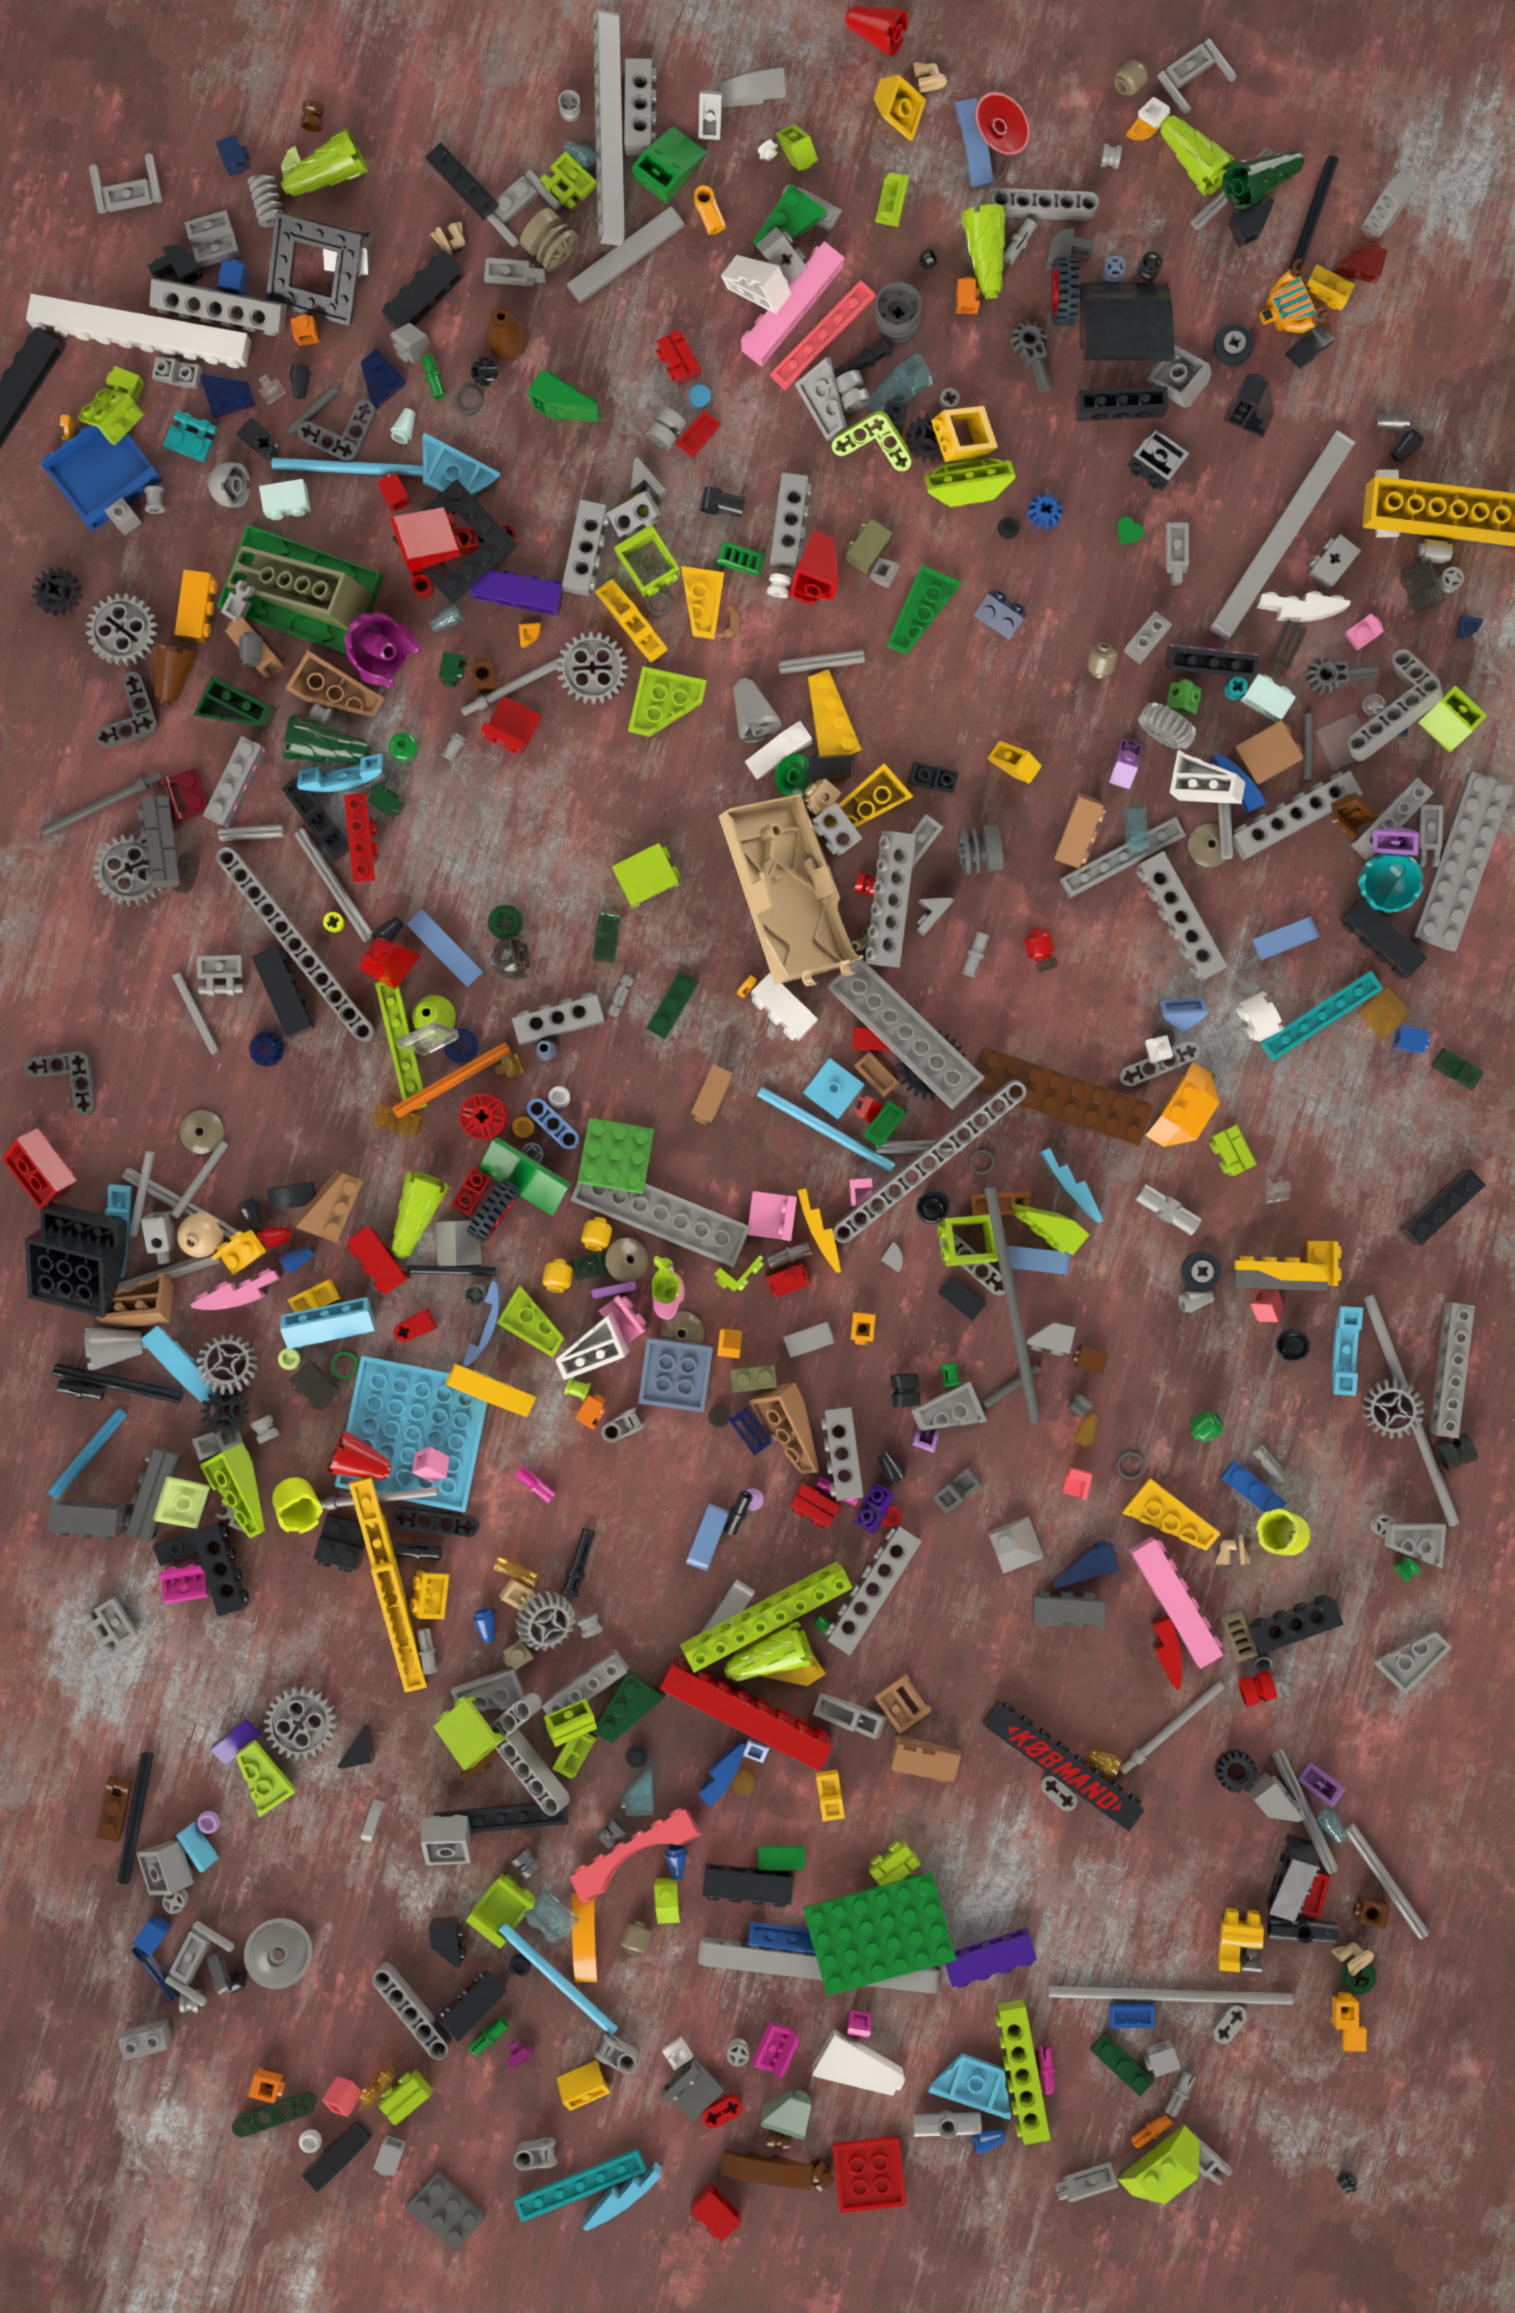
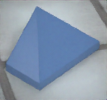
(1184, 1012)

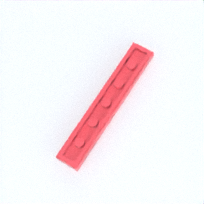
(823, 335)

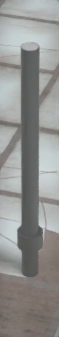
(140, 785)

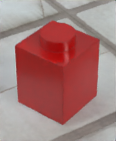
(393, 492)

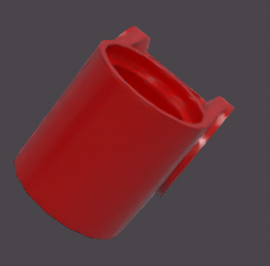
(418, 1325)

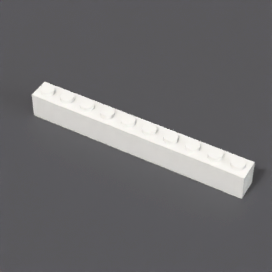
(139, 330)

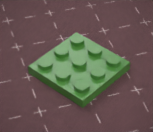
(615, 1156)

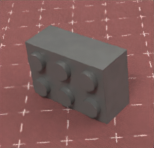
(87, 1518)

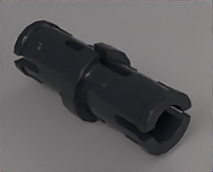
(80, 1390)
(738, 1512)
(418, 1551)

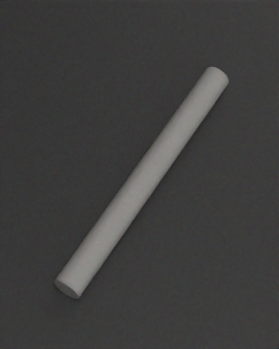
(195, 1013)
(202, 1175)
(141, 1193)

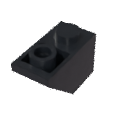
(1249, 222)
(446, 1939)

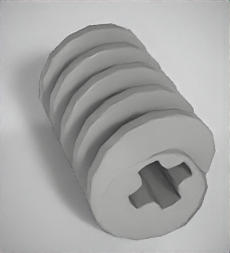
(265, 199)

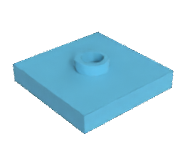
(833, 1088)

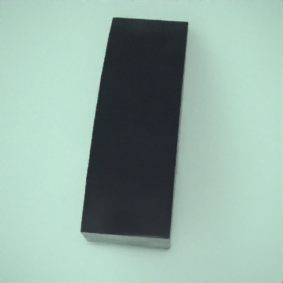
(336, 2156)

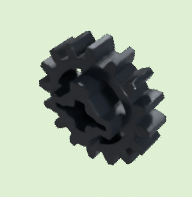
(921, 443)
(49, 596)
(217, 1419)

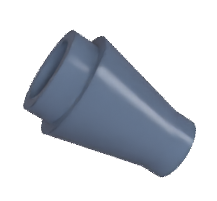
(550, 1053)

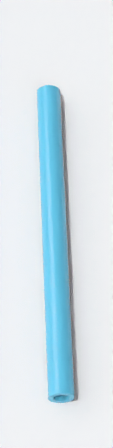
(347, 467)
(826, 1129)
(559, 1980)

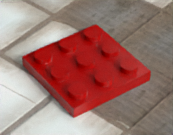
(869, 2174)

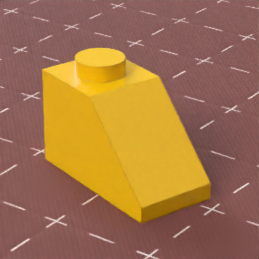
(1015, 761)

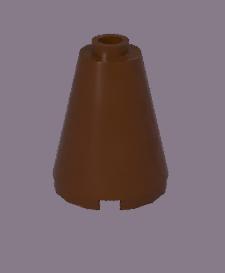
(506, 334)
(171, 670)

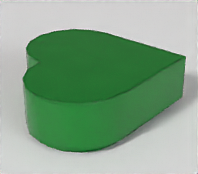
(1128, 531)

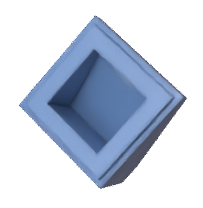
(756, 1749)

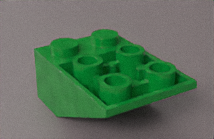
(668, 164)
(561, 400)

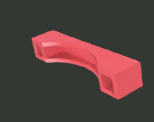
(594, 1879)

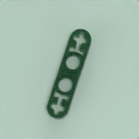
(276, 2117)

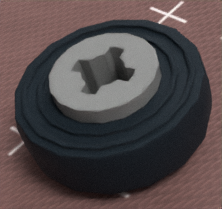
(1232, 353)
(1195, 1265)

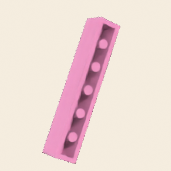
(773, 328)
(1176, 1602)

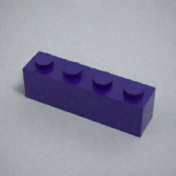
(519, 592)
(991, 1957)

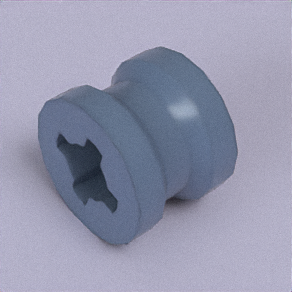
(1114, 264)

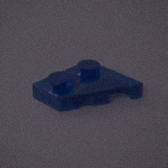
(380, 378)
(227, 395)

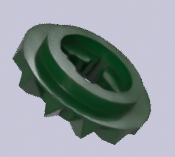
(508, 912)
(1362, 1985)

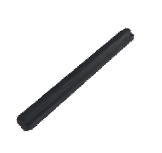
(1314, 211)
(117, 1383)
(135, 1817)

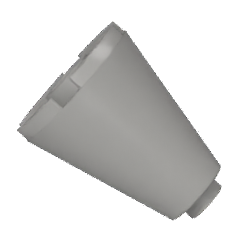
(753, 712)
(111, 1345)

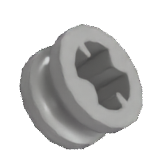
(953, 393)

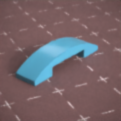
(340, 779)
(1345, 1350)

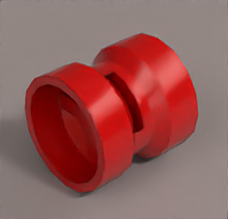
(860, 884)

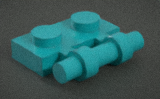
(188, 443)

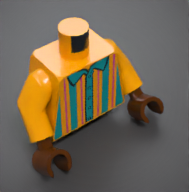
(1291, 305)

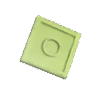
(181, 1502)

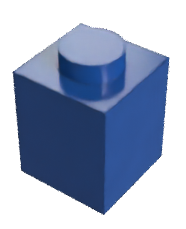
(233, 277)
(1411, 1039)
(152, 1934)

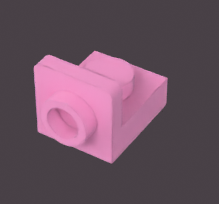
(1364, 632)

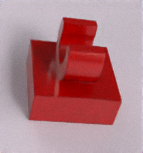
(868, 1110)

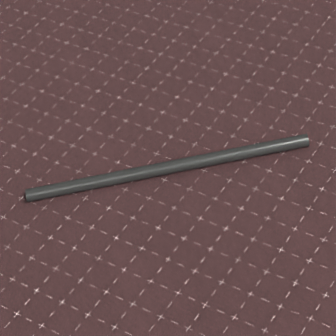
(1012, 1304)

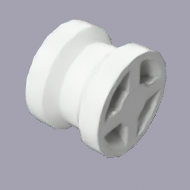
(779, 585)

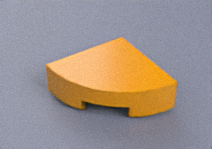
(1141, 130)
(69, 427)
(529, 633)
(747, 986)

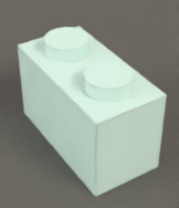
(285, 499)
(1268, 698)

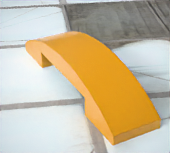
(584, 1940)

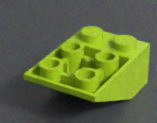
(1057, 1229)

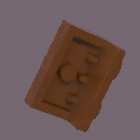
(1352, 813)

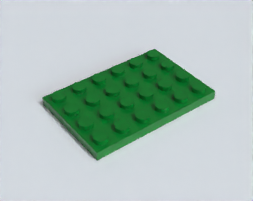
(879, 1933)

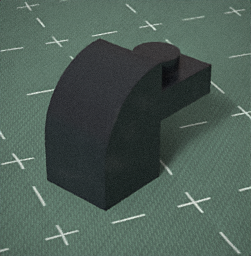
(178, 261)

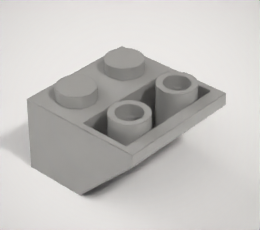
(1271, 1799)

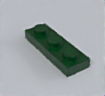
(672, 1005)
(1122, 2064)

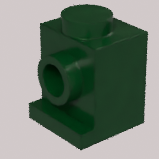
(452, 669)
(386, 801)

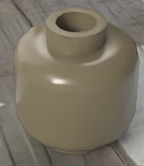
(1131, 77)
(1102, 660)
(635, 1938)

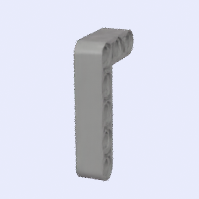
(1400, 708)
(524, 1759)

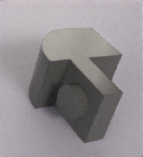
(1066, 245)

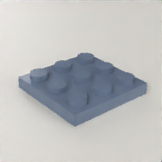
(675, 1374)

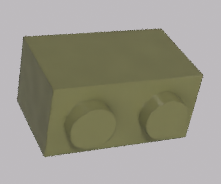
(868, 546)
(753, 1378)

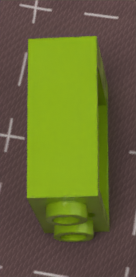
(638, 541)
(948, 1250)

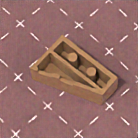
(1080, 830)
(330, 1207)
(141, 1305)
(923, 1759)

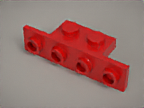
(361, 838)

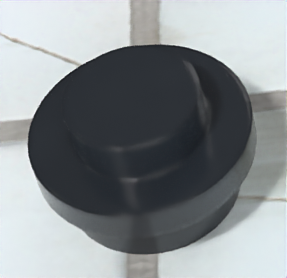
(1008, 527)
(636, 1756)
(519, 1965)
(1347, 2181)

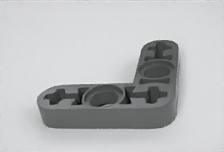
(347, 439)
(140, 716)
(68, 1068)

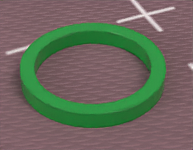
(356, 1365)

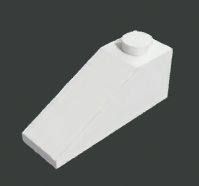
(788, 742)

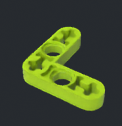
(879, 434)

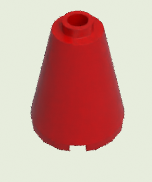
(878, 26)
(358, 1459)

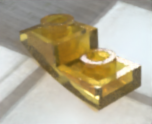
(387, 1119)
(377, 2089)

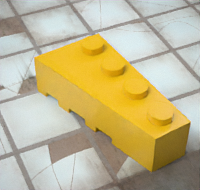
(872, 797)

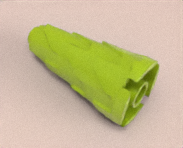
(1199, 156)
(328, 165)
(985, 244)
(416, 1209)
(778, 1653)

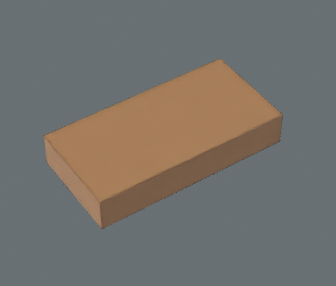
(876, 1074)

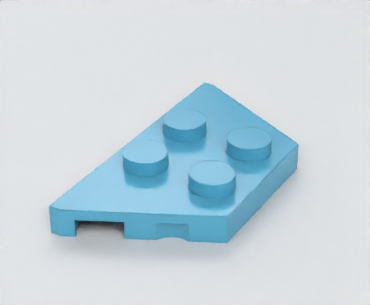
(445, 464)
(974, 2084)

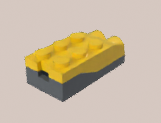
(1279, 1275)

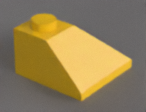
(899, 104)

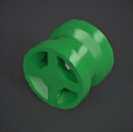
(1406, 1568)

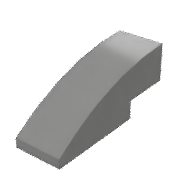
(753, 88)
(850, 1716)

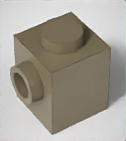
(517, 1654)

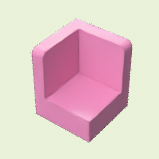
(860, 1190)
(430, 1464)

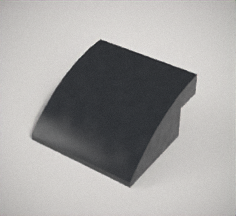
(1126, 322)
(76, 1258)

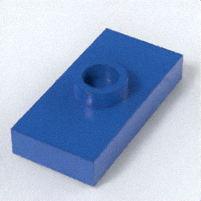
(1131, 2015)

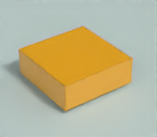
(1354, 2039)

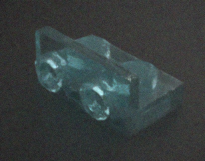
(551, 1918)

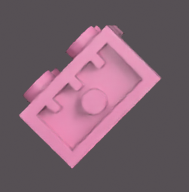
(772, 1215)
(629, 1323)

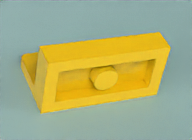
(582, 2085)

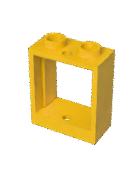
(979, 429)

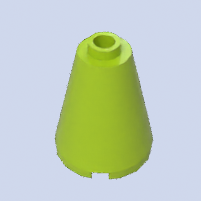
(441, 1012)

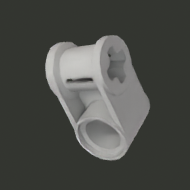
(623, 1425)
(615, 2053)
(537, 2154)

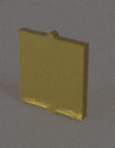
(1384, 1013)

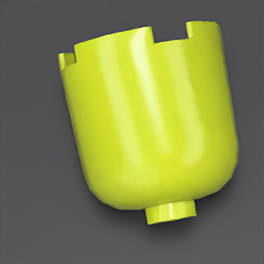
(296, 1505)
(1277, 1535)

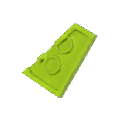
(530, 1323)
(265, 1779)

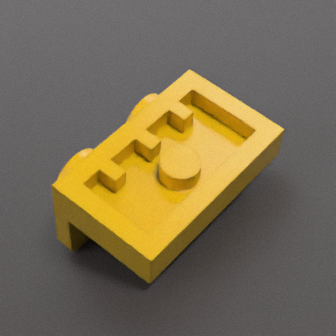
(1329, 287)
(240, 1251)
(1325, 1253)
(429, 1595)

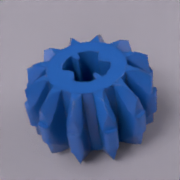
(1045, 519)

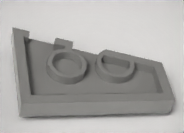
(822, 398)
(951, 1408)
(1418, 1540)
(1412, 1661)
(492, 1691)

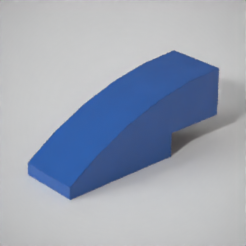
(1252, 797)
(722, 1774)

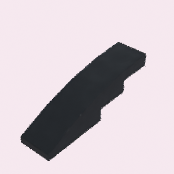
(317, 819)

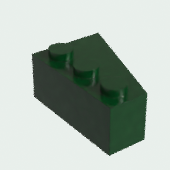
(231, 704)
(627, 1706)

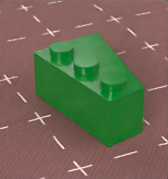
(792, 214)

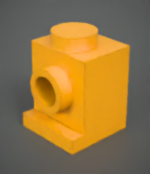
(866, 1319)
(1349, 2016)

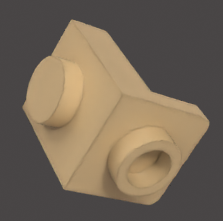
(516, 1594)

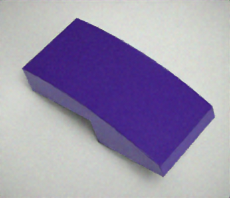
(875, 1509)
(237, 1738)

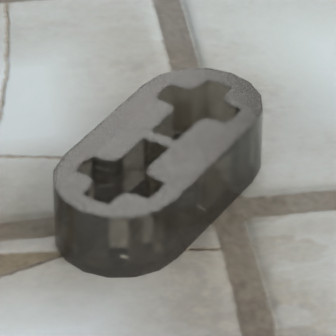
(191, 873)

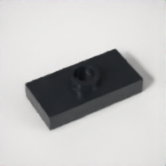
(175, 1548)

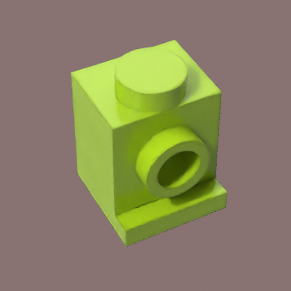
(125, 382)

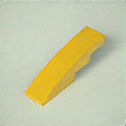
(631, 620)
(823, 1238)
(490, 1390)

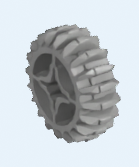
(1167, 726)
(218, 1367)
(1383, 1404)
(543, 1614)

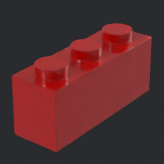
(377, 1260)

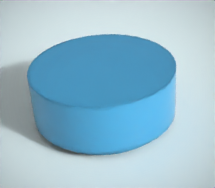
(700, 396)

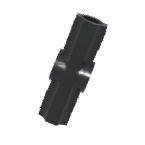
(1316, 1930)

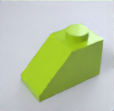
(797, 147)
(666, 1900)

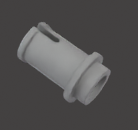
(453, 746)

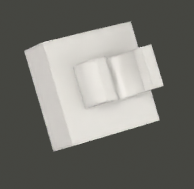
(1154, 112)
(1158, 1049)
(677, 2053)

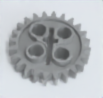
(134, 614)
(593, 689)
(121, 852)
(316, 1734)

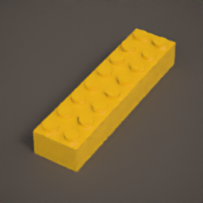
(1440, 510)

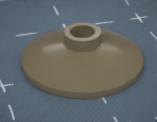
(1199, 848)
(212, 1128)
(617, 1263)
(684, 1321)

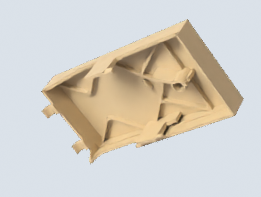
(788, 889)

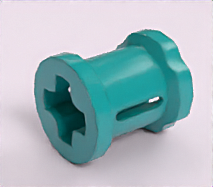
(1235, 681)

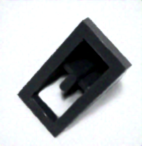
(360, 1751)

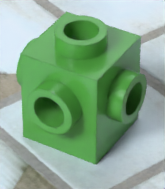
(1184, 697)

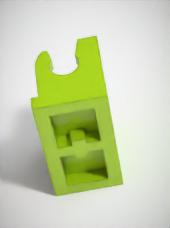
(892, 199)
(573, 1755)

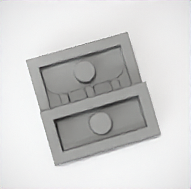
(212, 239)

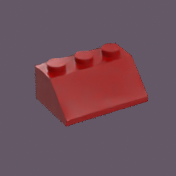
(38, 1168)

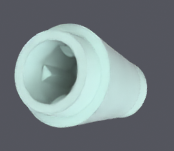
(403, 427)

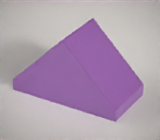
(1396, 841)
(925, 1438)
(1321, 1784)

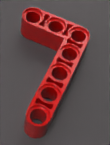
(471, 546)

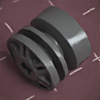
(894, 301)
(980, 849)

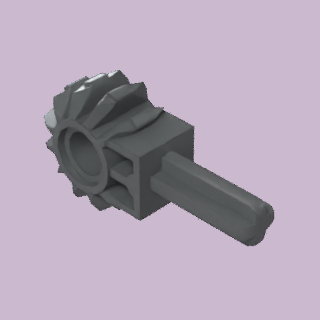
(1032, 353)
(1338, 674)

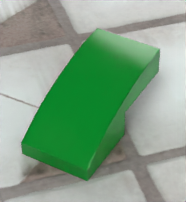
(780, 1857)

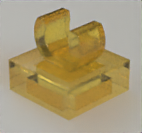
(510, 1065)

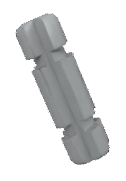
(620, 995)
(1270, 1464)

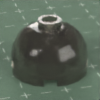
(511, 958)

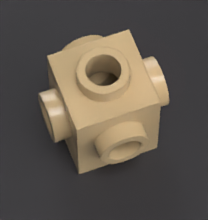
(820, 796)

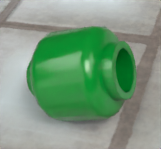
(404, 747)
(1206, 1426)

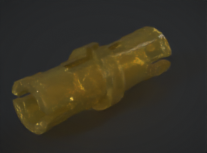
(516, 1571)

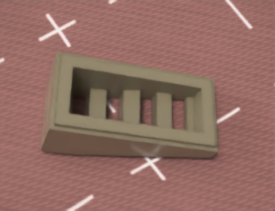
(1247, 1654)

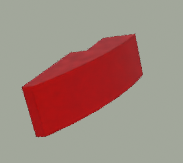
(1168, 1650)

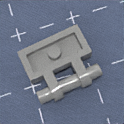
(219, 968)
(115, 1622)

